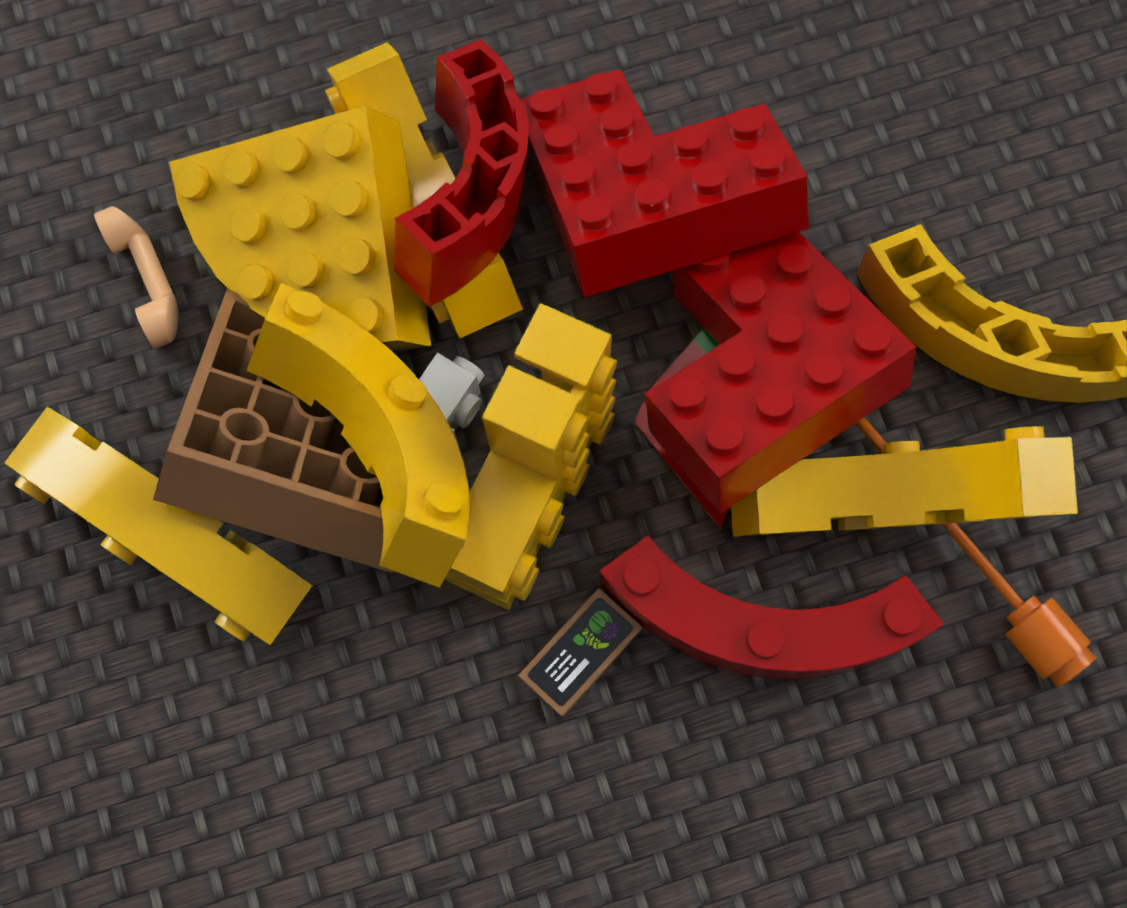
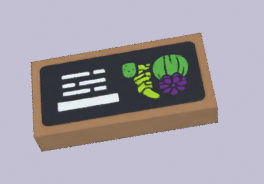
(580, 652)

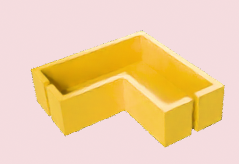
(536, 454)

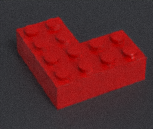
(659, 202)
(790, 370)

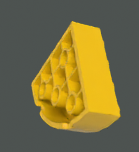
(312, 214)

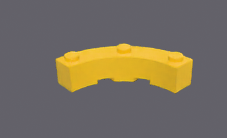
(382, 83)
(990, 339)
(385, 420)
(916, 488)
(117, 497)

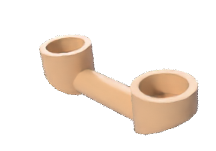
(160, 315)

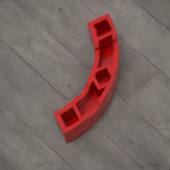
(468, 222)
(762, 638)

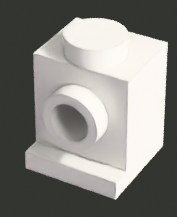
(454, 389)

